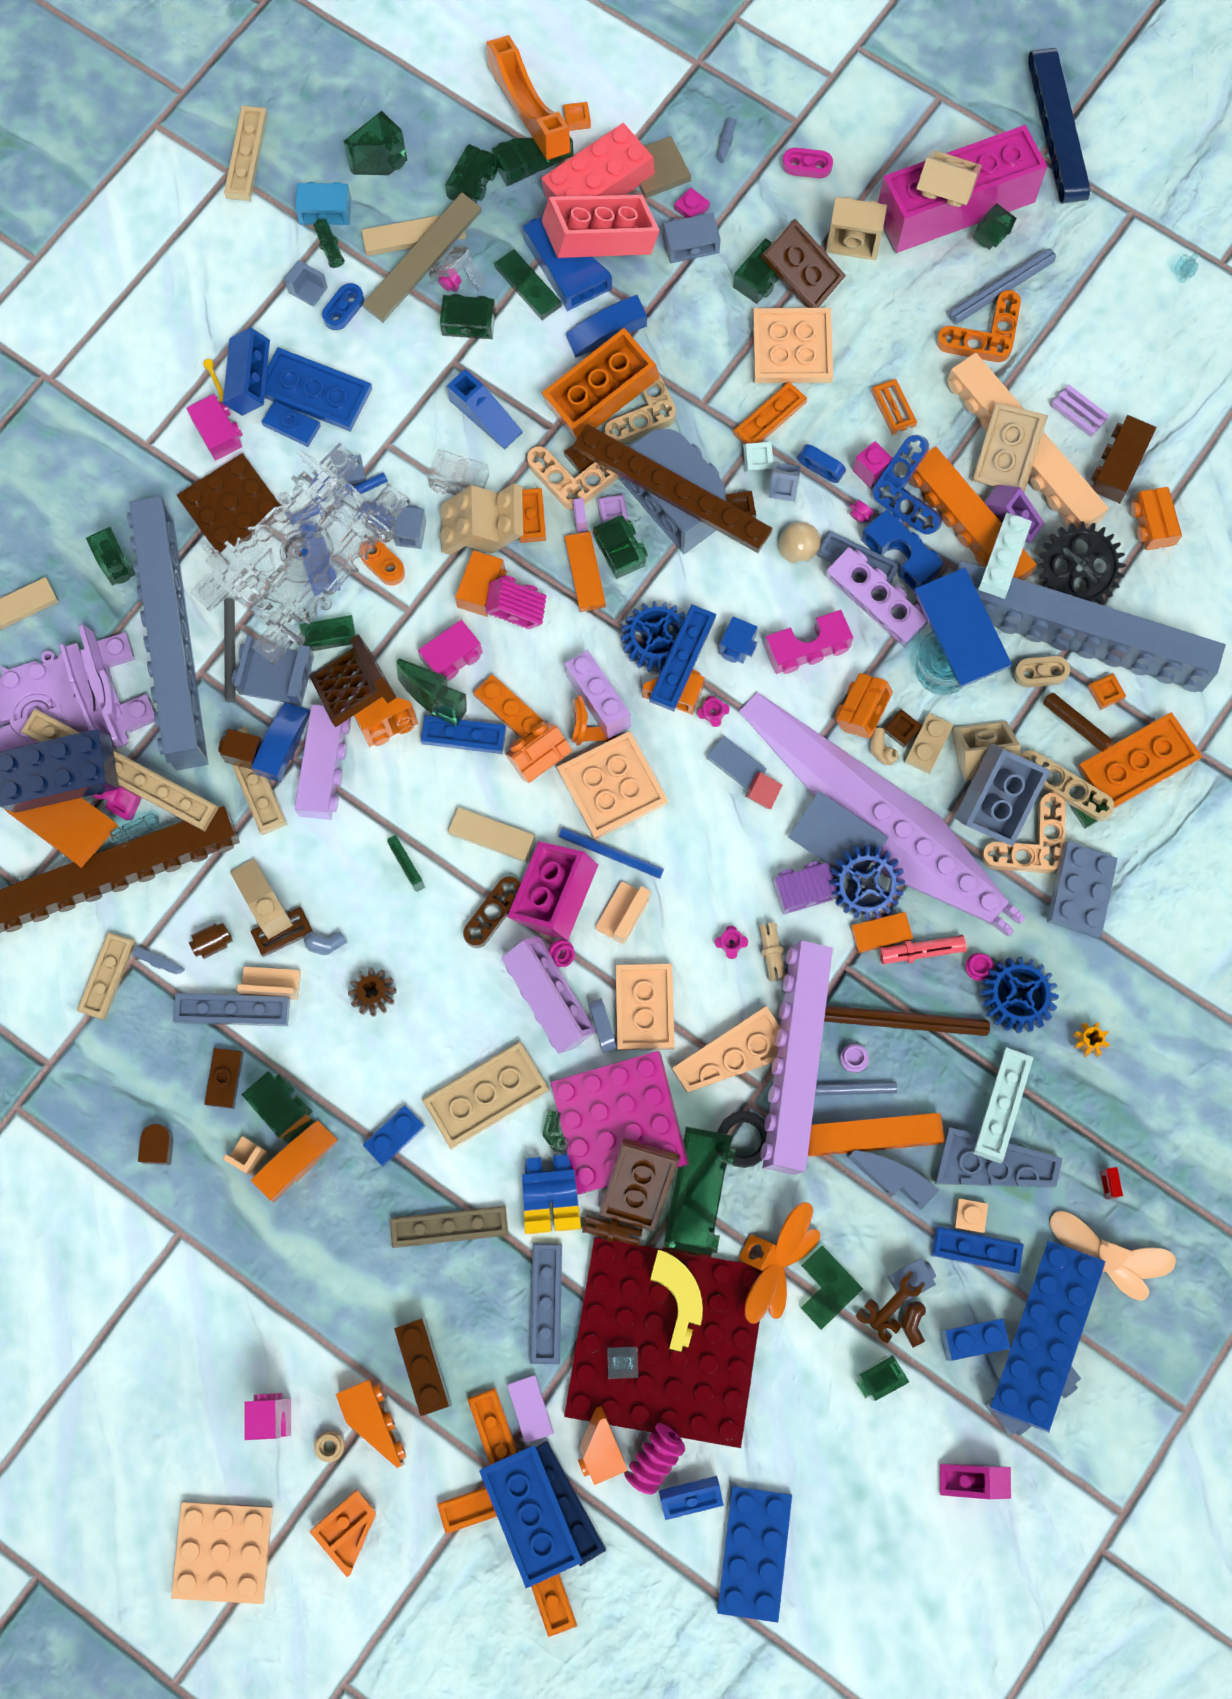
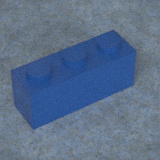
(246, 371)

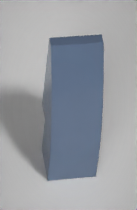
(894, 1177)

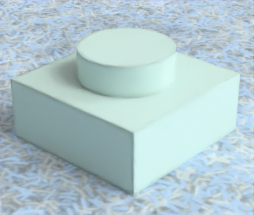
(758, 456)

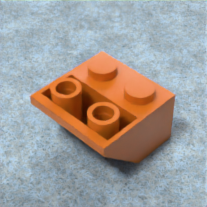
(385, 720)

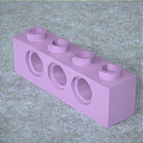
(880, 611)

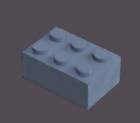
(1002, 794)

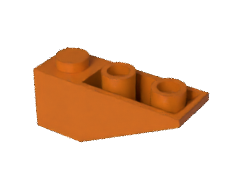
(366, 1415)

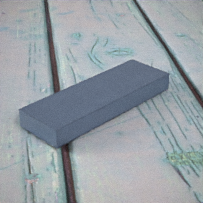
(835, 545)

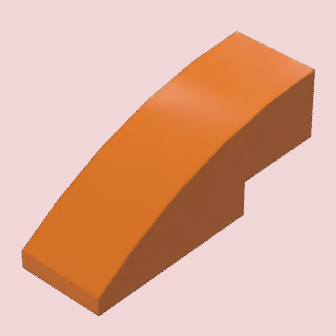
(294, 1161)

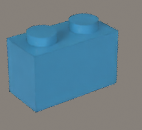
(323, 201)

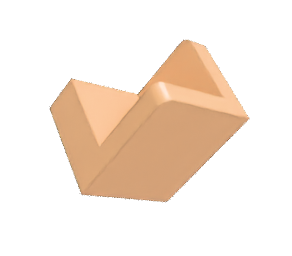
(246, 1156)

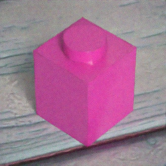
(871, 464)

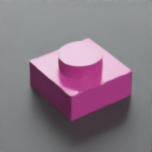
(691, 204)

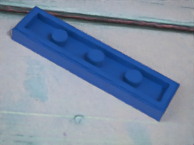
(682, 658)

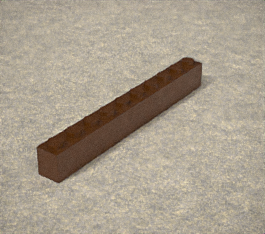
(114, 870)

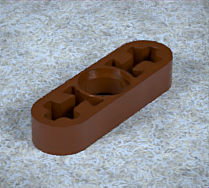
(474, 924)

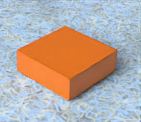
(577, 116)
(1106, 691)

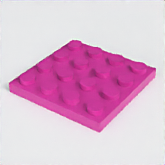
(614, 1104)

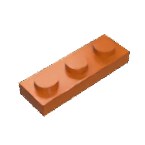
(507, 707)

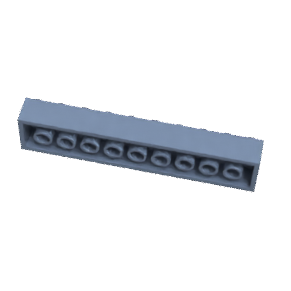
(1102, 633)
(167, 634)

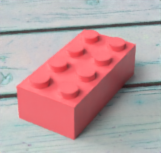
(605, 167)
(600, 225)

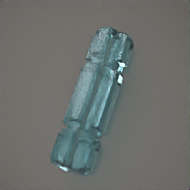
(134, 829)

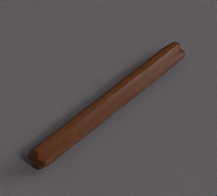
(907, 1020)

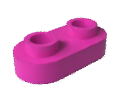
(807, 162)

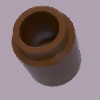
(210, 940)

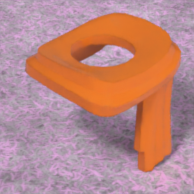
(581, 731)

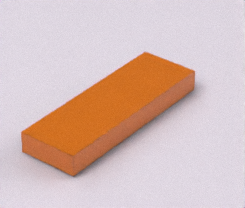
(770, 415)
(585, 571)

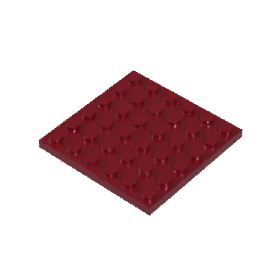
(691, 1391)

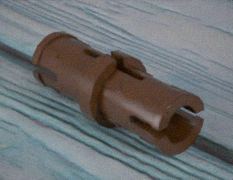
(612, 1230)

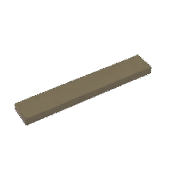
(422, 257)

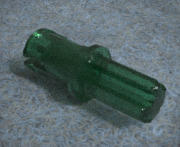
(328, 243)

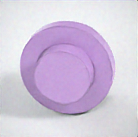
(854, 1058)

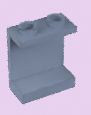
(278, 683)

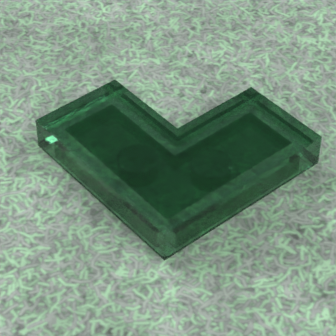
(836, 1288)

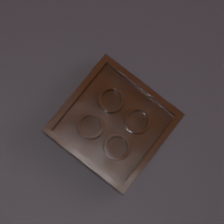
(228, 502)

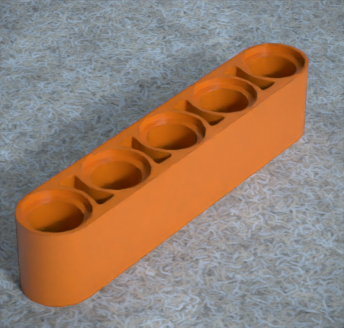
(876, 1134)

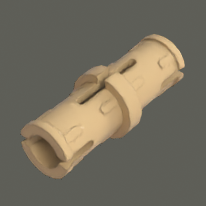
(772, 952)

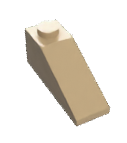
(261, 899)

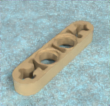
(1069, 781)

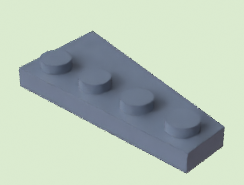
(1019, 1168)

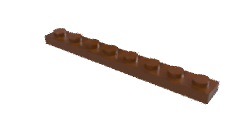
(672, 488)

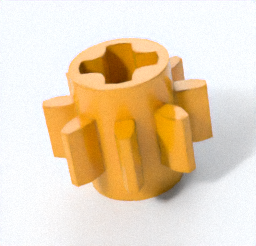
(1098, 1037)

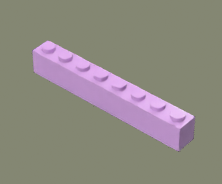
(797, 1058)

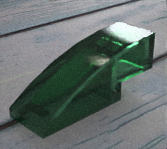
(432, 692)

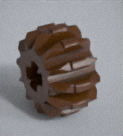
(362, 998)

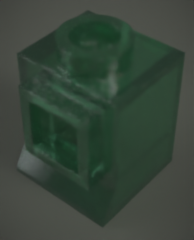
(994, 227)

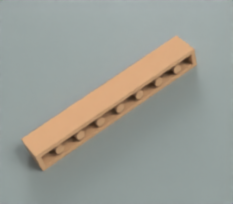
(1051, 472)

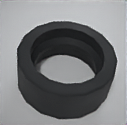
(756, 1121)

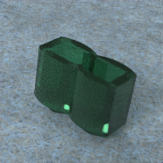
(620, 546)

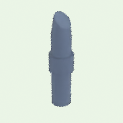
(726, 139)
(157, 960)

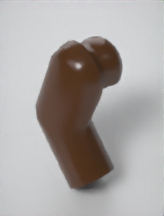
(910, 1320)

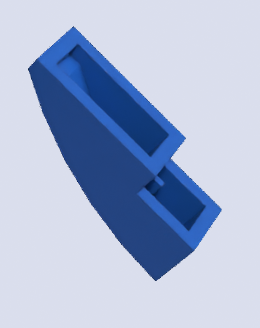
(605, 324)
(281, 742)

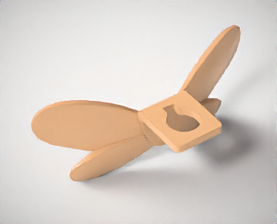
(1122, 1265)

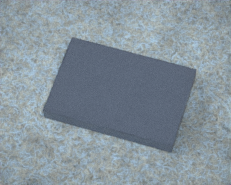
(831, 829)

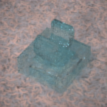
(622, 1362)

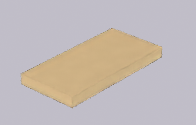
(485, 1095)

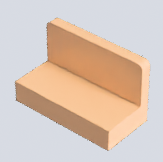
(623, 912)
(270, 982)

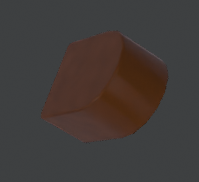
(156, 1145)

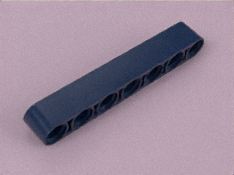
(1058, 125)

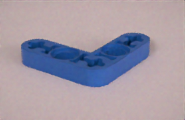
(897, 485)

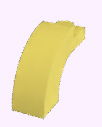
(686, 1292)

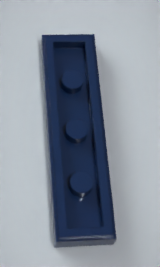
(579, 1523)

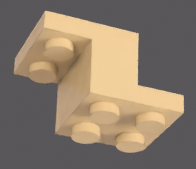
(481, 519)

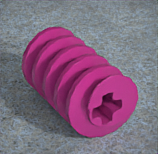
(656, 1460)

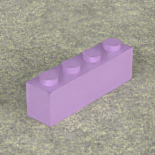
(321, 766)
(548, 995)

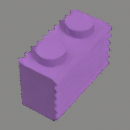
(804, 887)

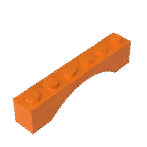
(543, 124)

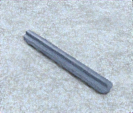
(1005, 283)

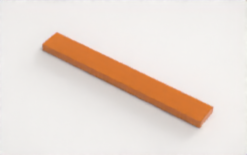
(498, 1445)

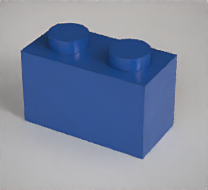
(975, 1339)

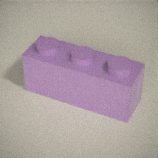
(598, 694)

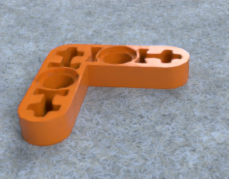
(995, 338)

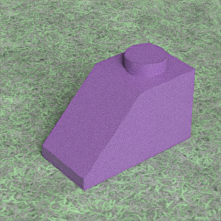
(1014, 501)

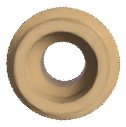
(320, 1450)

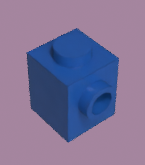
(738, 641)

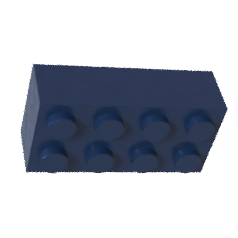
(57, 771)

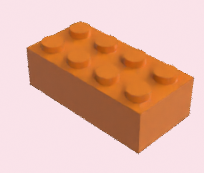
(601, 383)

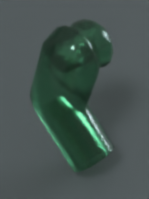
(552, 1133)

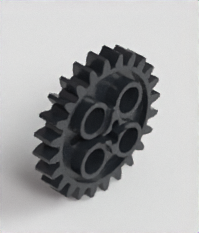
(1097, 548)

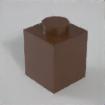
(239, 748)

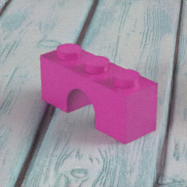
(789, 653)
(267, 1417)

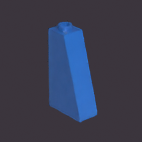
(572, 278)

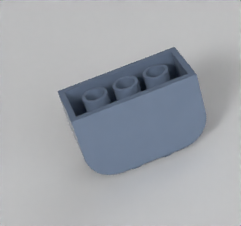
(678, 455)

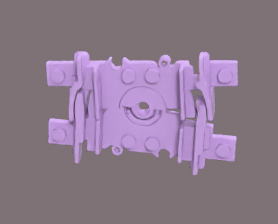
(65, 692)

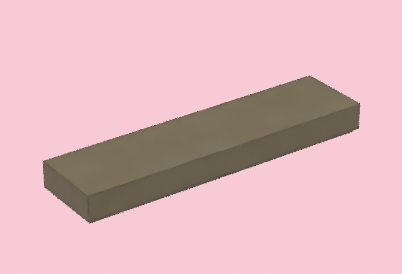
(449, 1227)

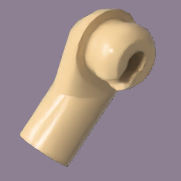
(879, 750)

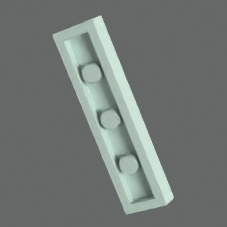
(1005, 555)
(1003, 1105)

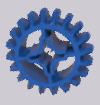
(640, 624)
(859, 893)
(1013, 985)

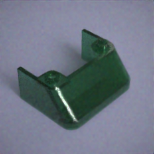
(698, 1193)

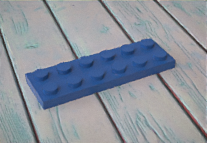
(1048, 1336)

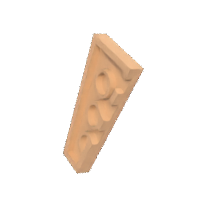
(732, 1053)

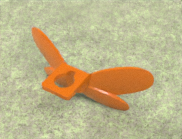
(792, 1245)

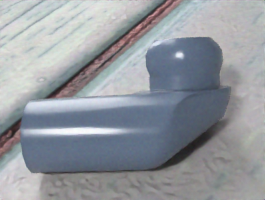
(323, 945)

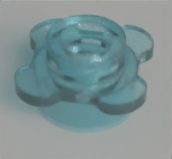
(1186, 267)

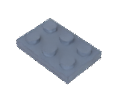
(1082, 889)

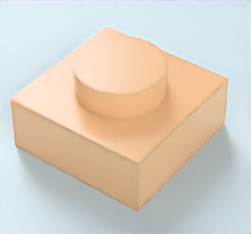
(970, 1216)

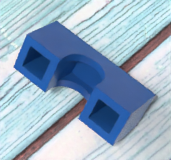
(888, 534)

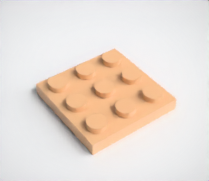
(792, 345)
(612, 785)
(222, 1553)

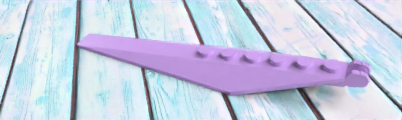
(918, 837)

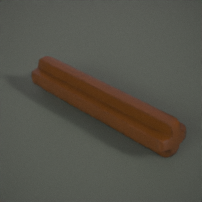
(1077, 722)

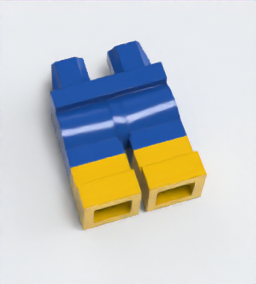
(550, 1187)

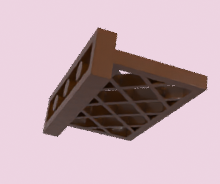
(367, 672)

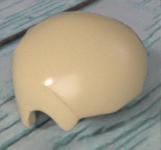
(799, 542)

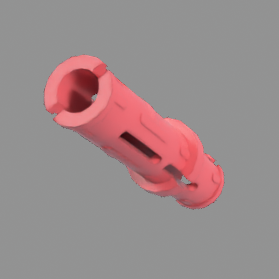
(911, 951)

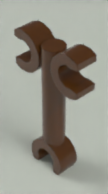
(881, 1319)

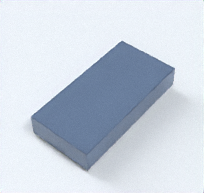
(735, 762)

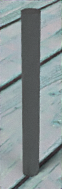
(229, 649)

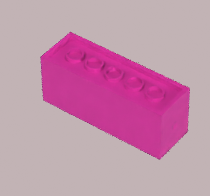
(1008, 176)

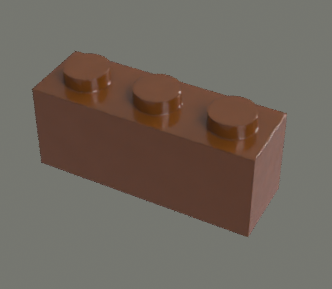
(1122, 458)
(423, 1367)

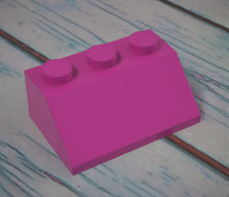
(553, 890)

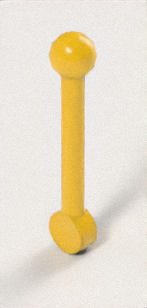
(209, 365)

